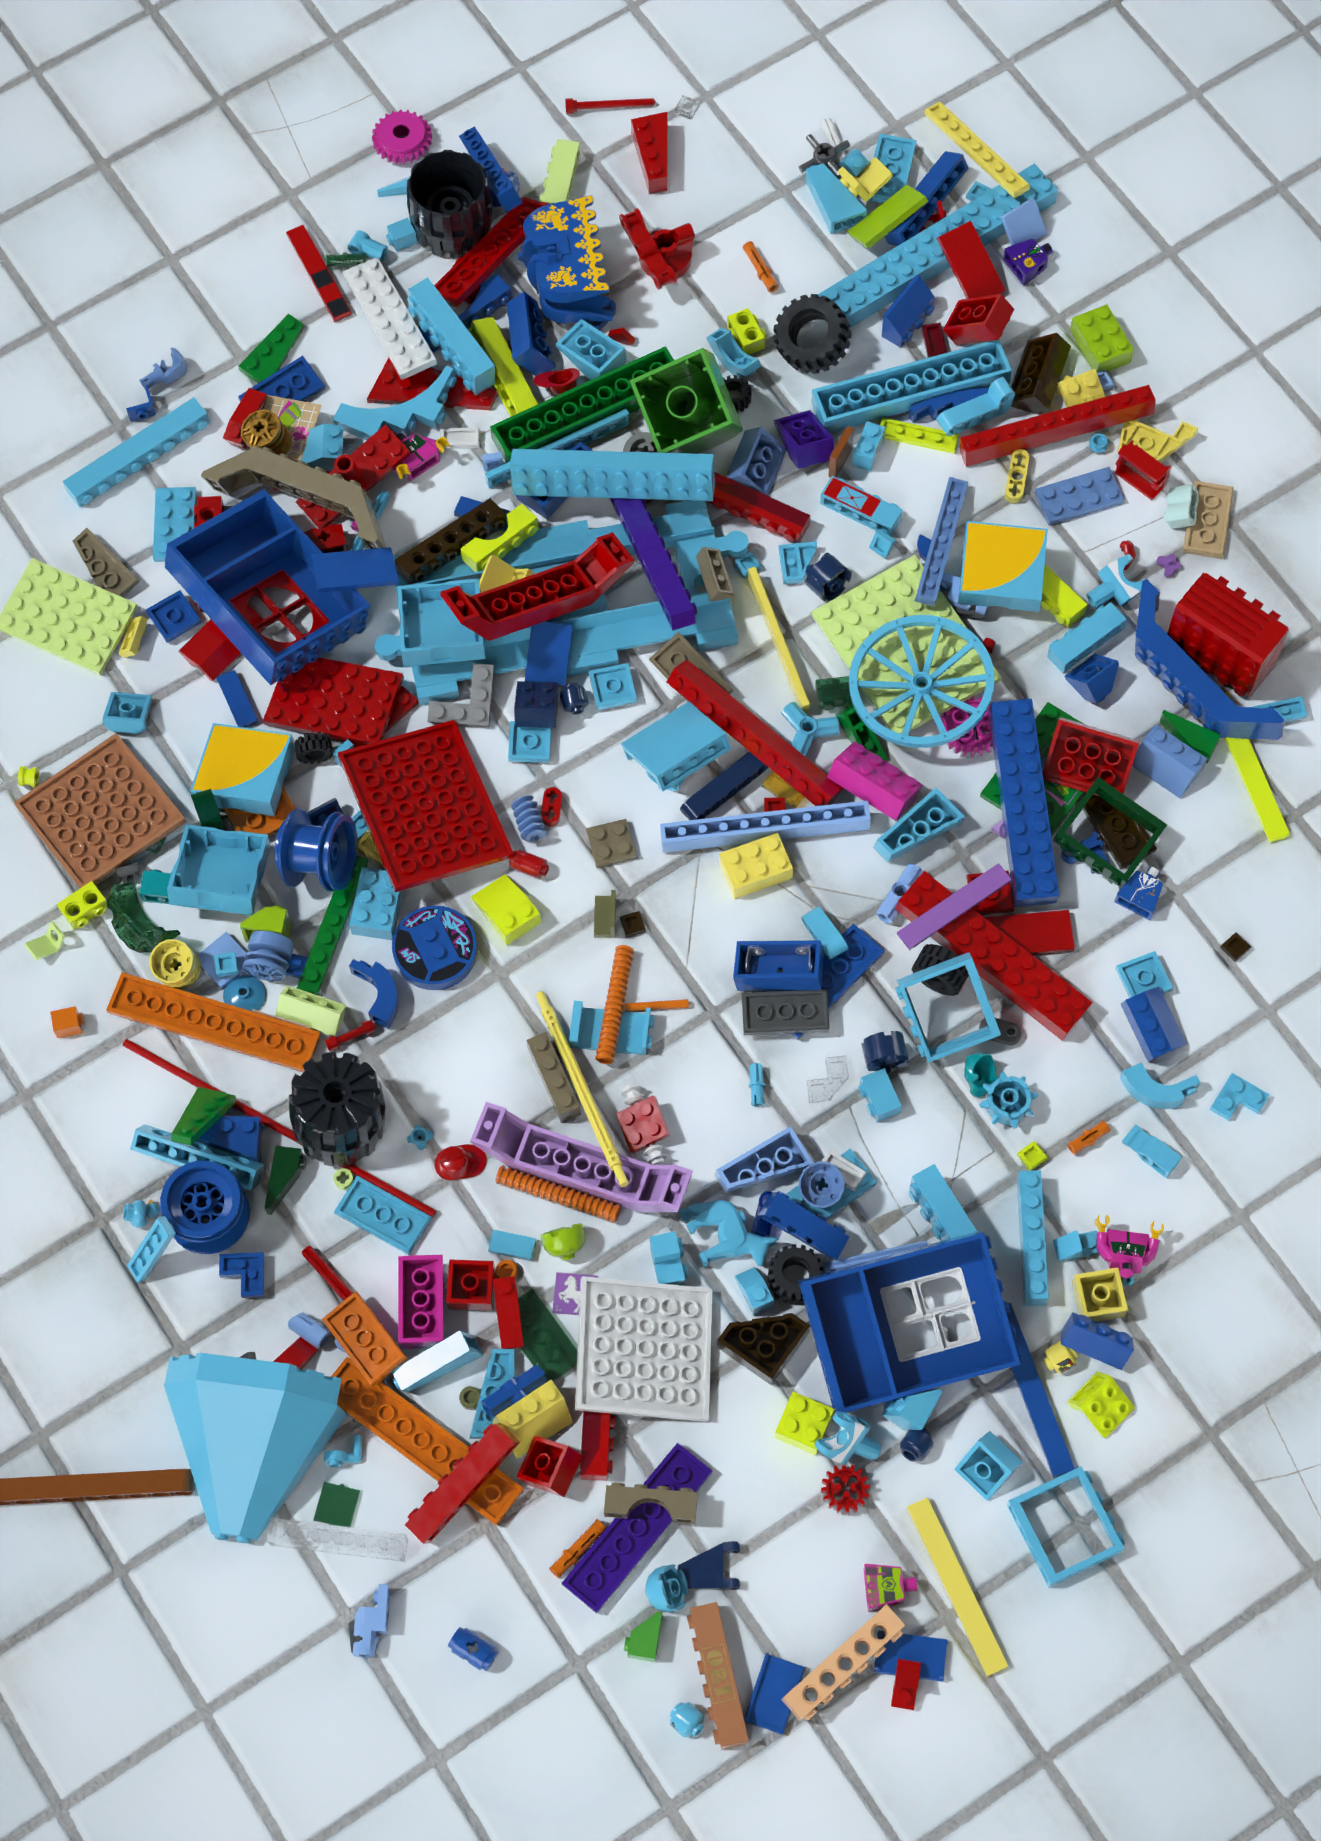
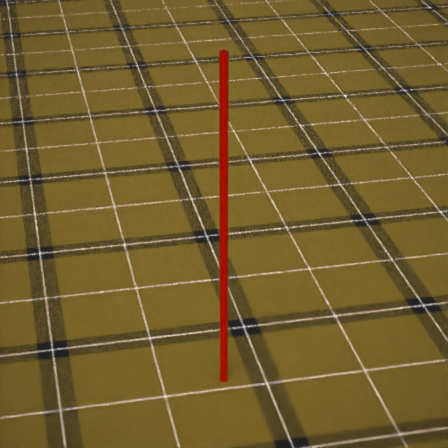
(274, 1125)

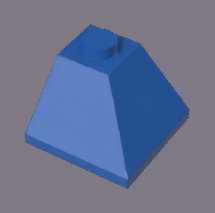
(1094, 677)

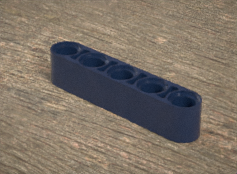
(723, 787)

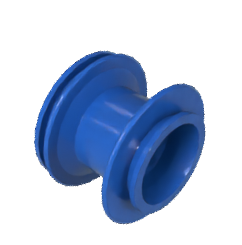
(317, 850)
(196, 1184)

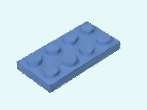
(1079, 496)

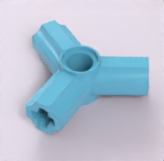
(799, 720)

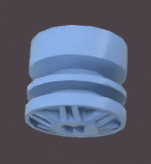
(268, 955)
(826, 1196)

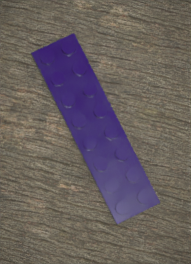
(629, 1539)

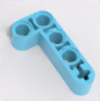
(979, 409)

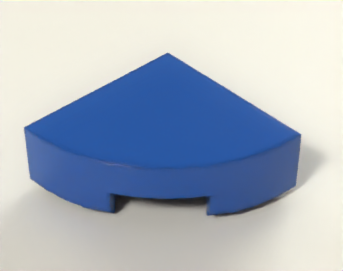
(923, 546)

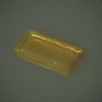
(781, 788)

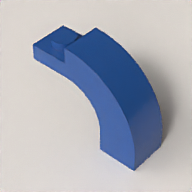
(387, 1002)

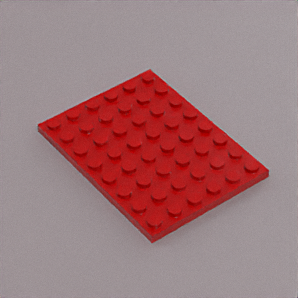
(425, 805)

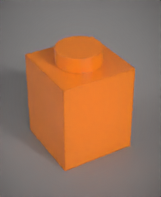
(67, 1022)

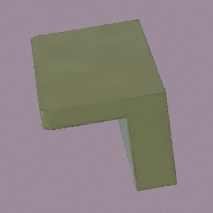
(605, 916)

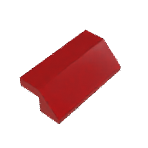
(212, 649)

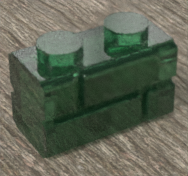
(833, 693)

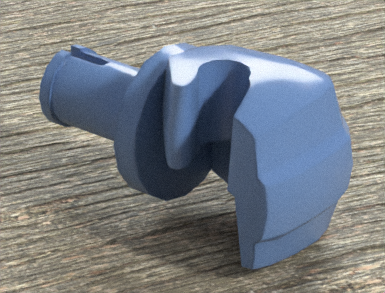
(165, 374)

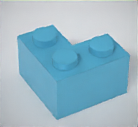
(666, 1255)

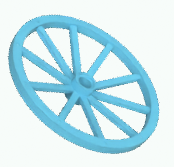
(921, 678)

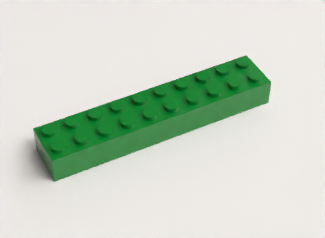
(575, 407)

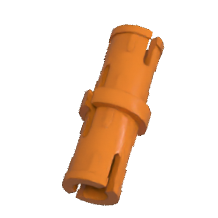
(1088, 1137)

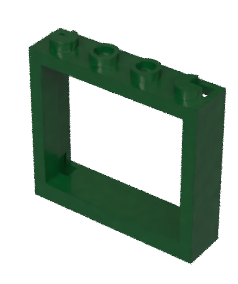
(1125, 806)

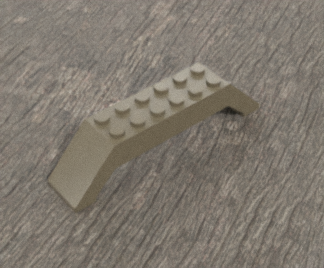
(300, 481)

